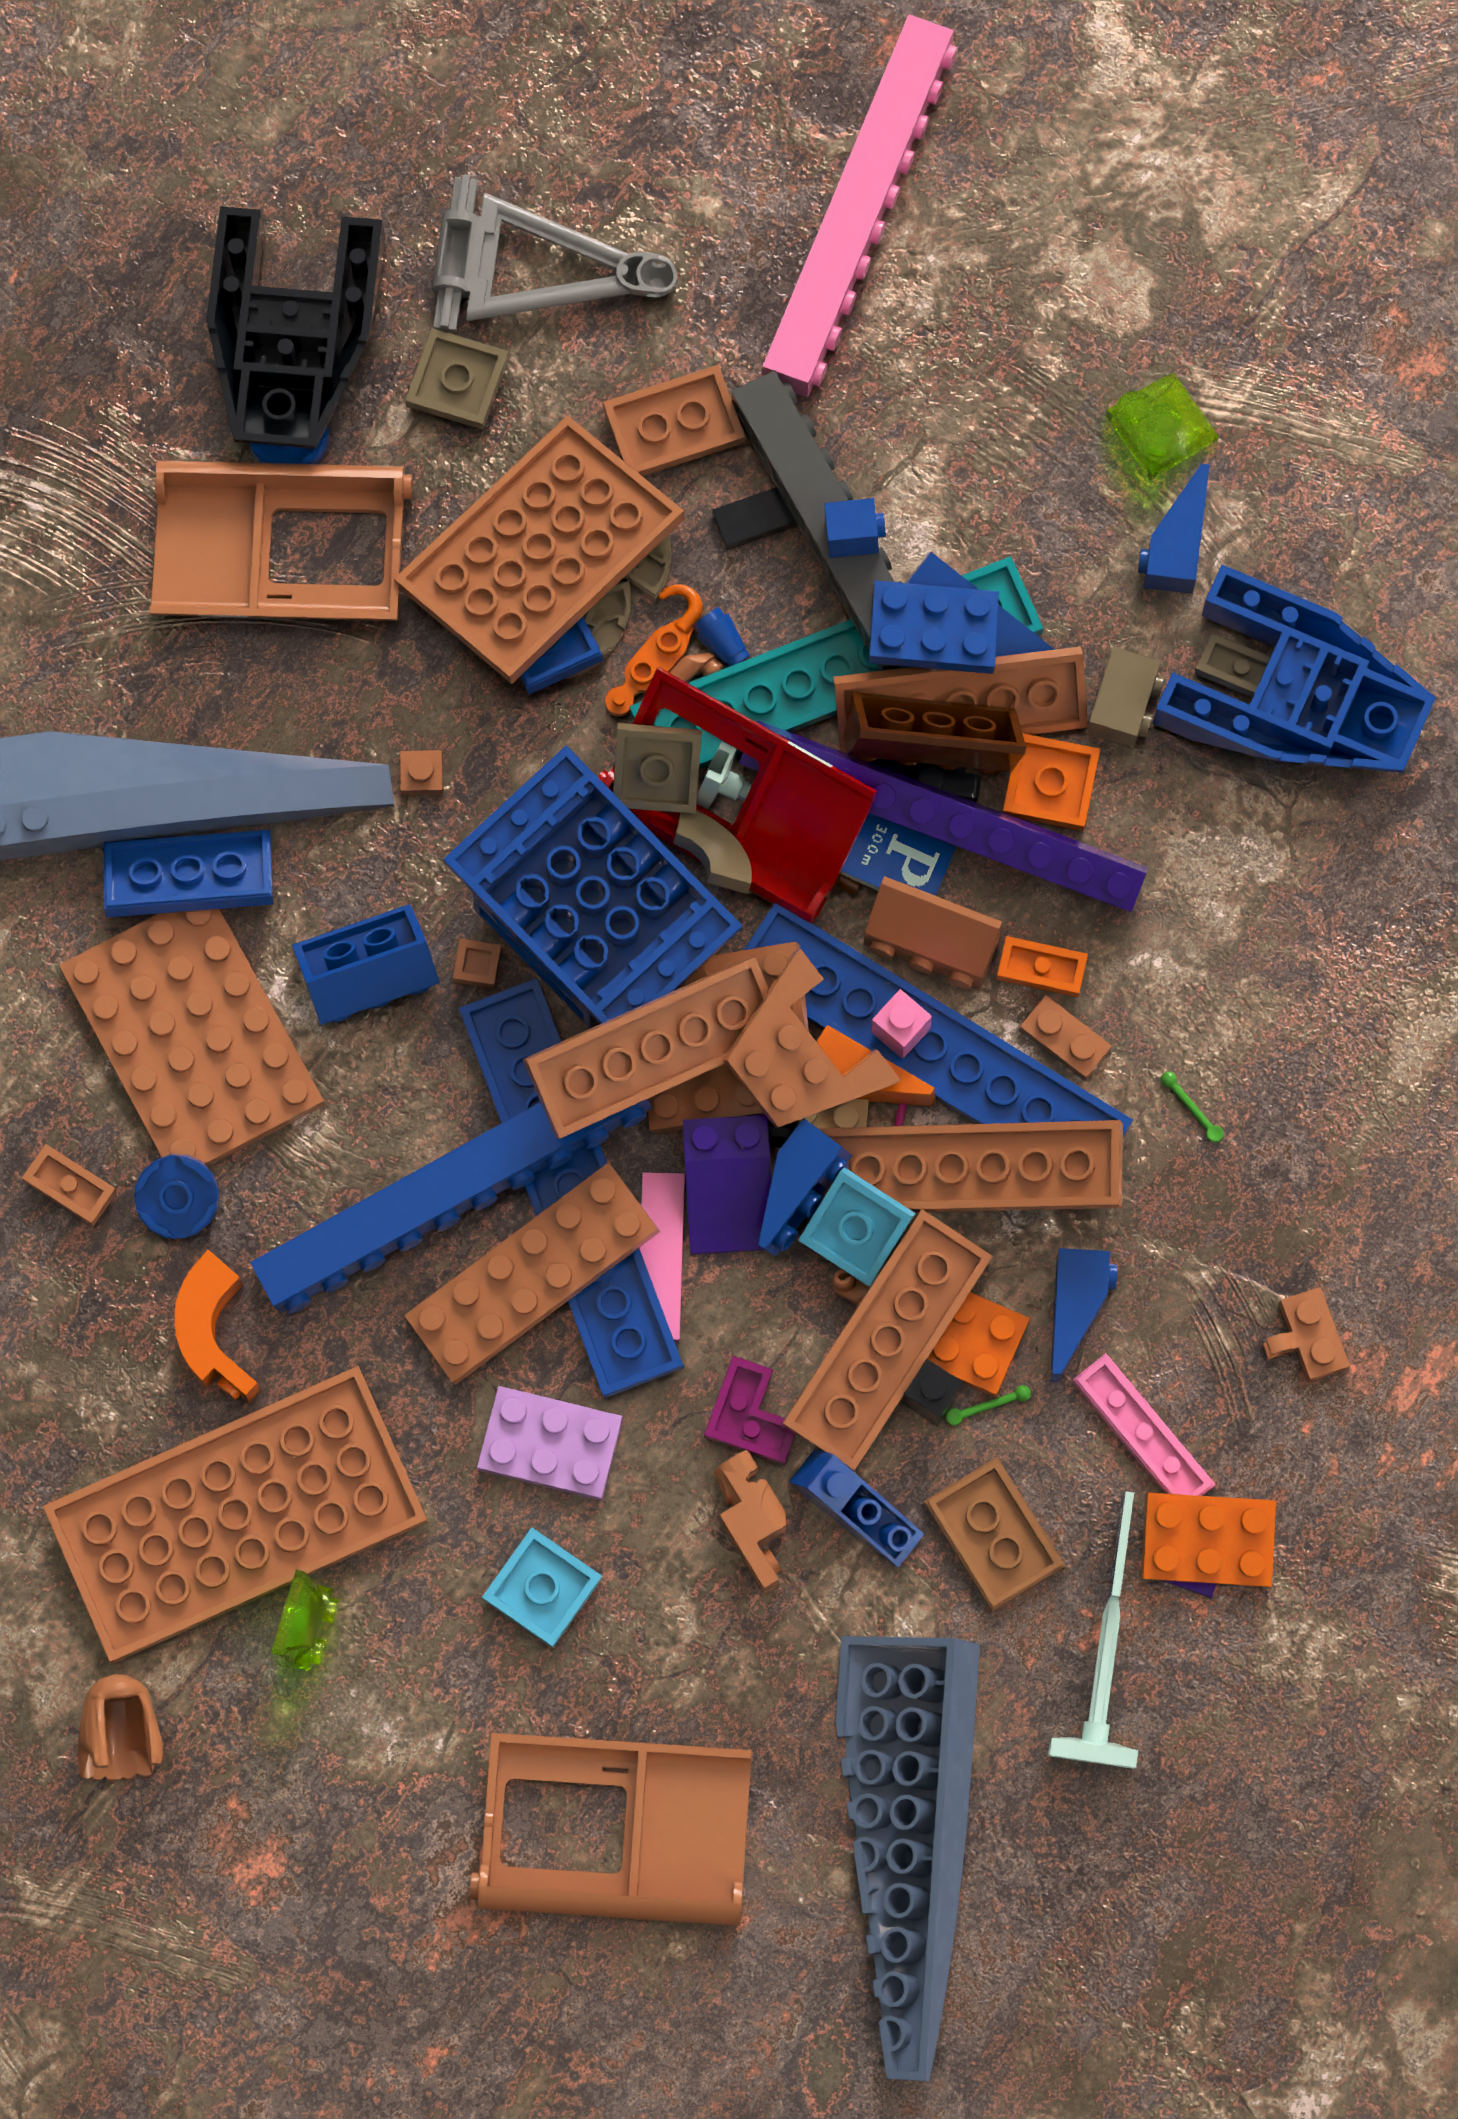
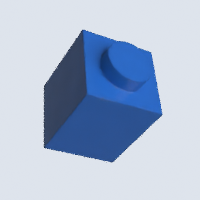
(853, 527)

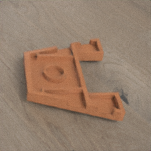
(785, 1064)

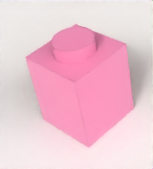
(901, 1024)

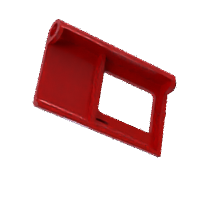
(796, 814)

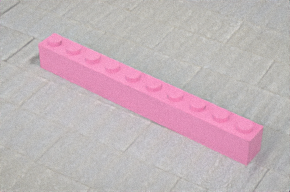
(859, 204)

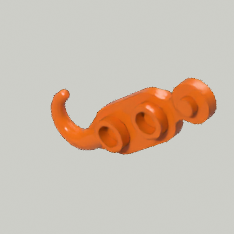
(661, 650)

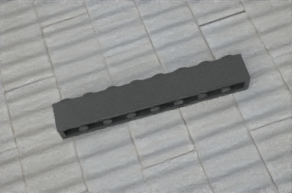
(806, 483)

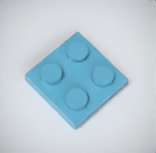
(856, 1226)
(542, 1587)

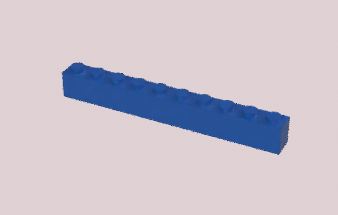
(423, 1202)

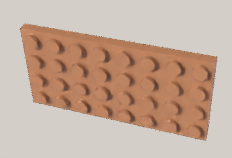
(234, 1514)

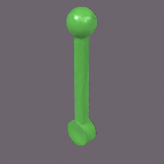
(1214, 1133)
(955, 1416)

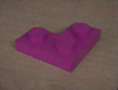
(738, 1417)

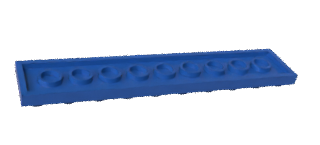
(961, 1060)
(619, 1310)

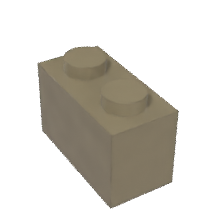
(1124, 698)

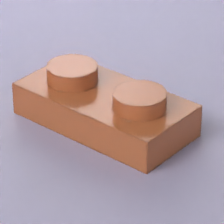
(1065, 1038)
(69, 1185)

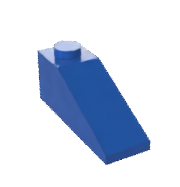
(1175, 543)
(1079, 1295)

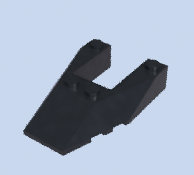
(285, 349)

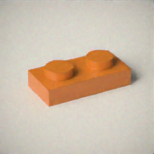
(1042, 966)

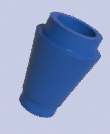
(721, 637)

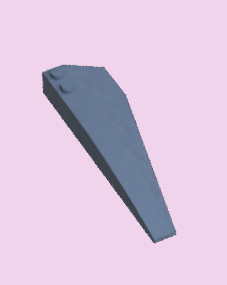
(96, 789)
(908, 1772)

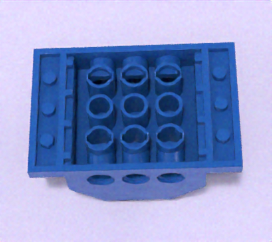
(589, 894)

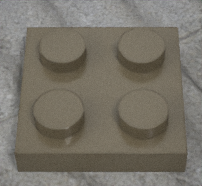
(457, 378)
(657, 767)

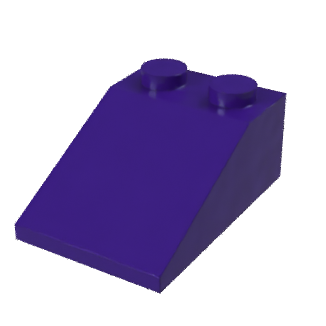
(726, 1182)

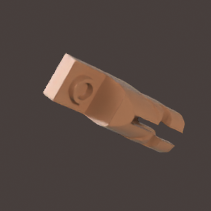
(753, 1518)

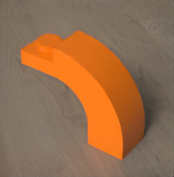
(197, 1308)

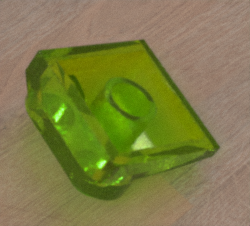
(1161, 425)
(303, 1624)

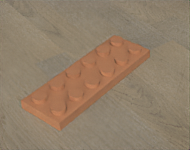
(1040, 685)
(645, 1048)
(532, 1273)
(887, 1339)

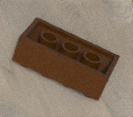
(933, 733)

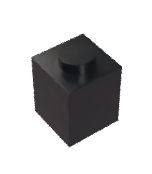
(932, 1392)

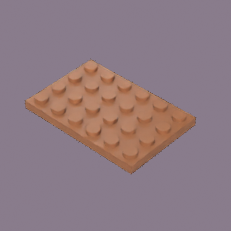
(539, 549)
(192, 1035)

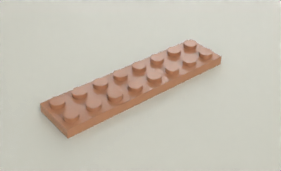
(990, 1164)

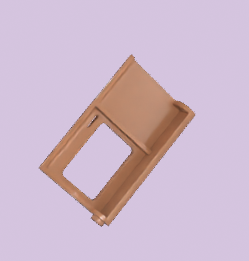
(219, 533)
(679, 1830)

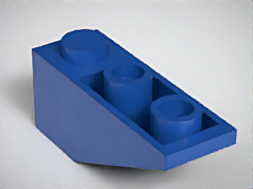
(800, 1177)
(856, 1506)

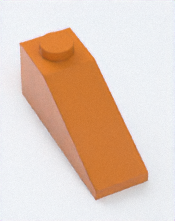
(846, 1053)

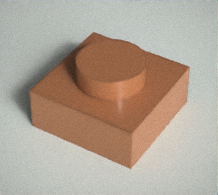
(421, 772)
(477, 963)

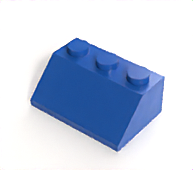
(366, 964)

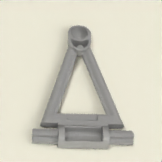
(470, 251)

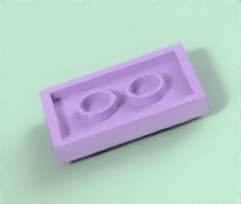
(550, 1443)

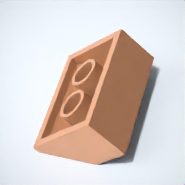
(932, 934)

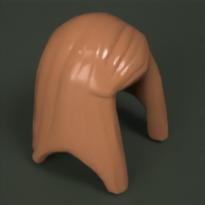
(118, 1731)

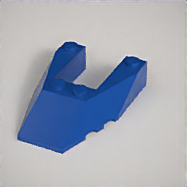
(1320, 696)

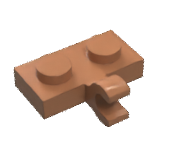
(1310, 1335)

